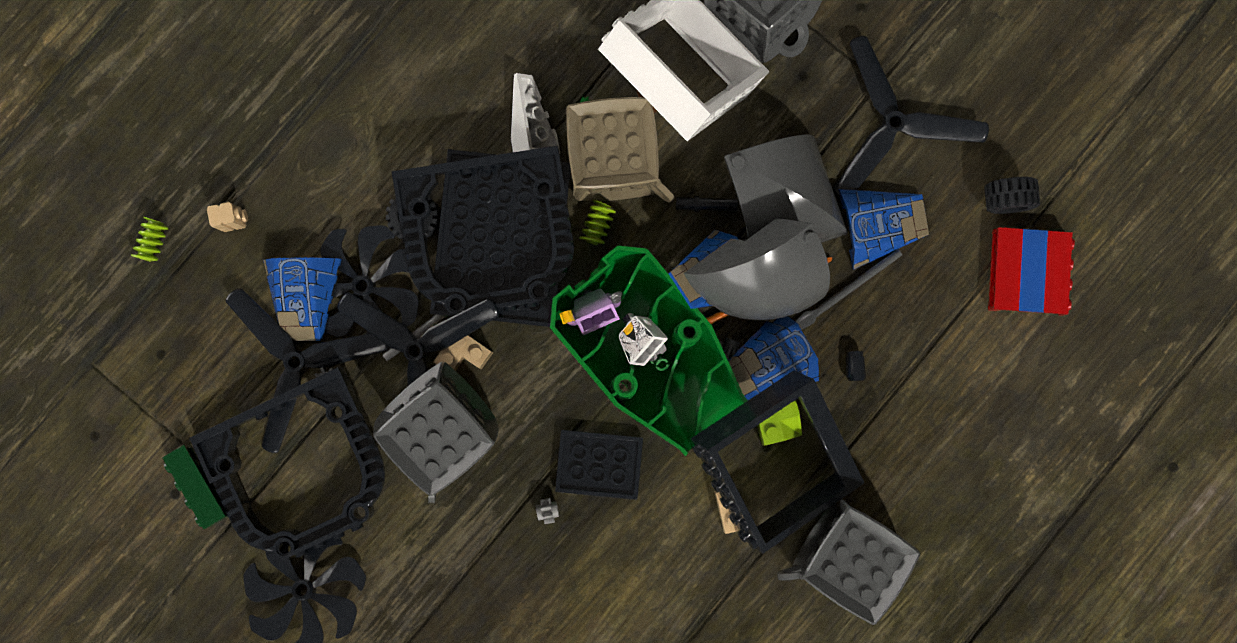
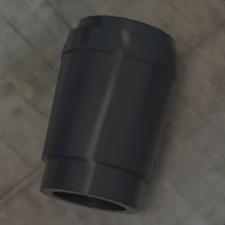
(855, 366)

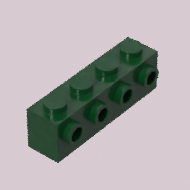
(193, 483)

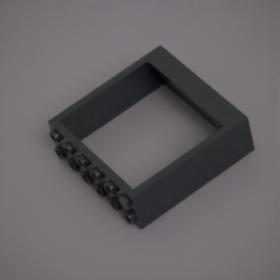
(749, 415)

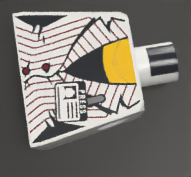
(640, 339)

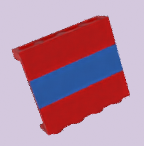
(1031, 271)

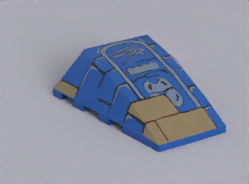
(882, 222)
(705, 248)
(302, 294)
(771, 355)

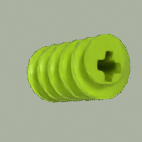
(597, 223)
(150, 240)

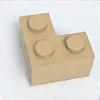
(465, 348)

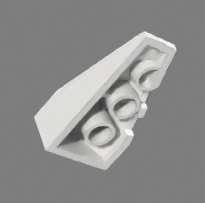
(529, 121)

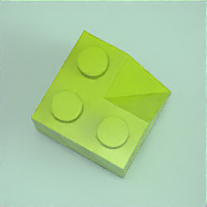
(781, 425)

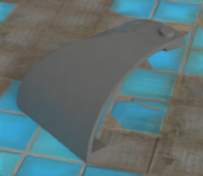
(787, 183)

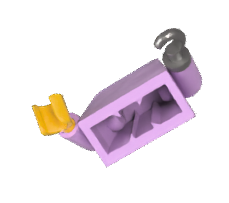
(593, 310)

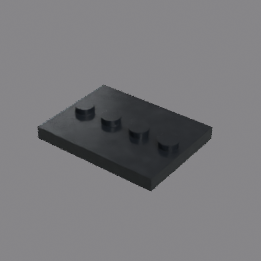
(599, 464)

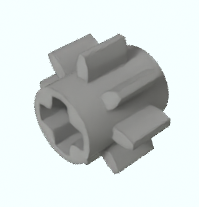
(547, 511)

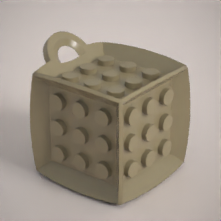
(614, 150)

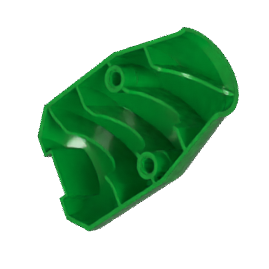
(671, 402)

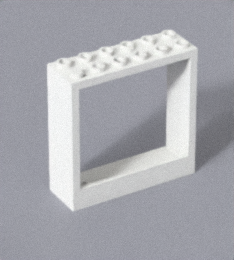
(660, 84)

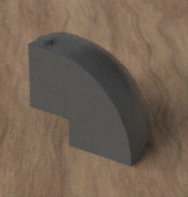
(766, 275)

